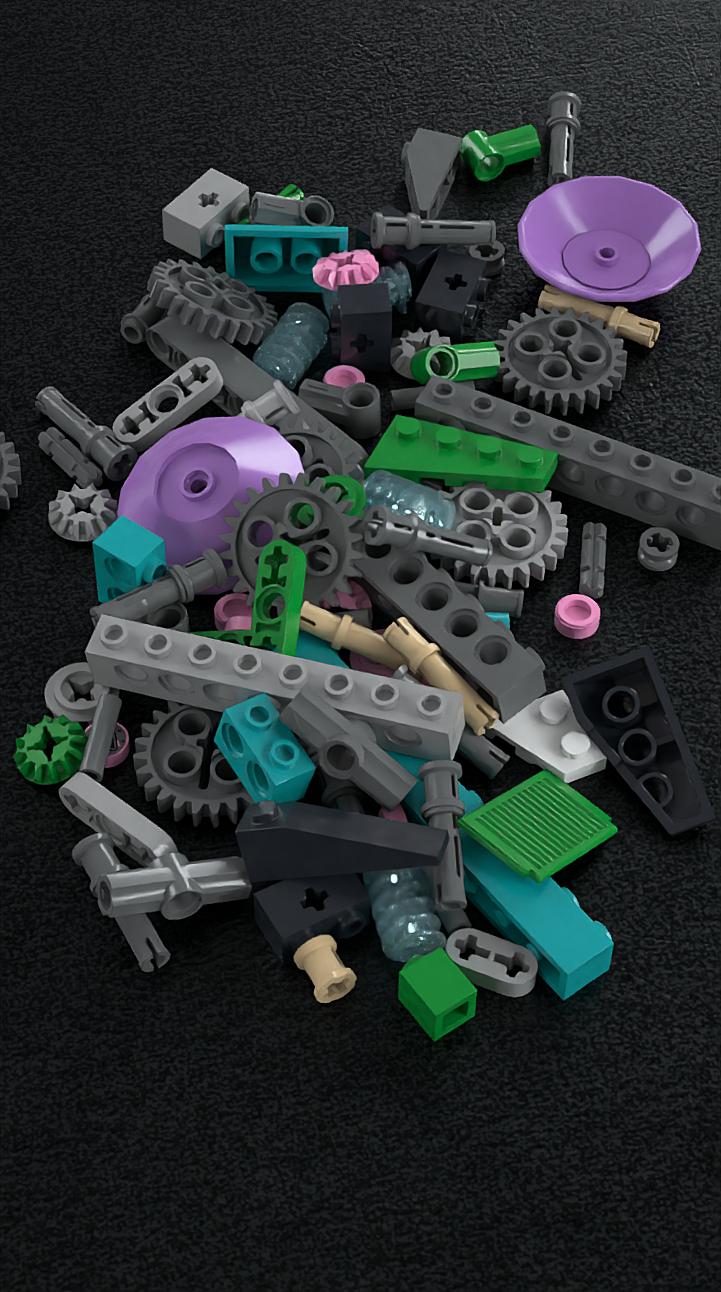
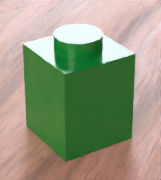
(436, 993)

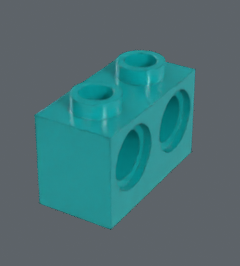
(127, 558)
(264, 751)

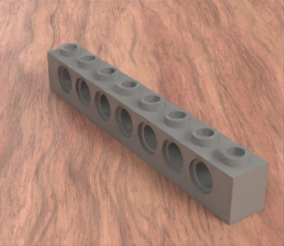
(223, 674)

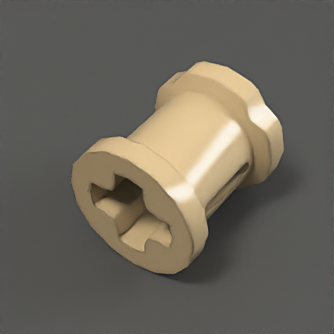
(325, 968)

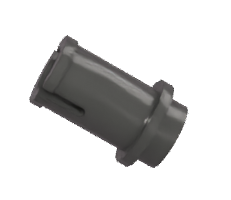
(144, 316)

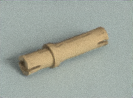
(625, 323)
(351, 636)
(427, 661)

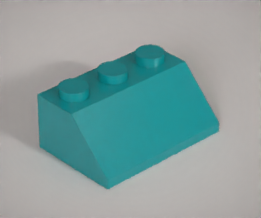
(280, 256)

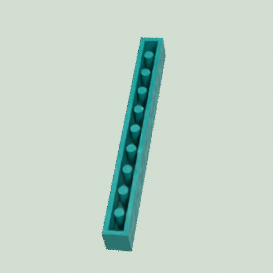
(530, 914)

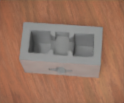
(199, 214)

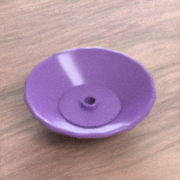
(608, 239)
(212, 454)

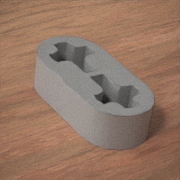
(491, 962)

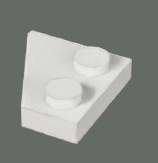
(551, 738)

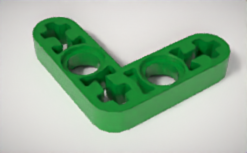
(283, 630)

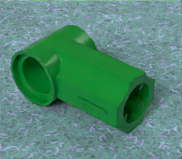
(490, 154)
(457, 362)

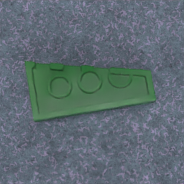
(459, 456)

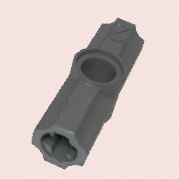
(364, 763)
(173, 886)

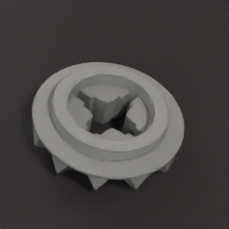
(404, 348)
(82, 526)
(60, 694)

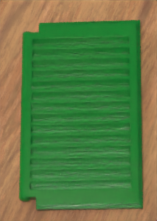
(538, 826)

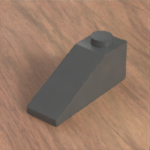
(431, 168)

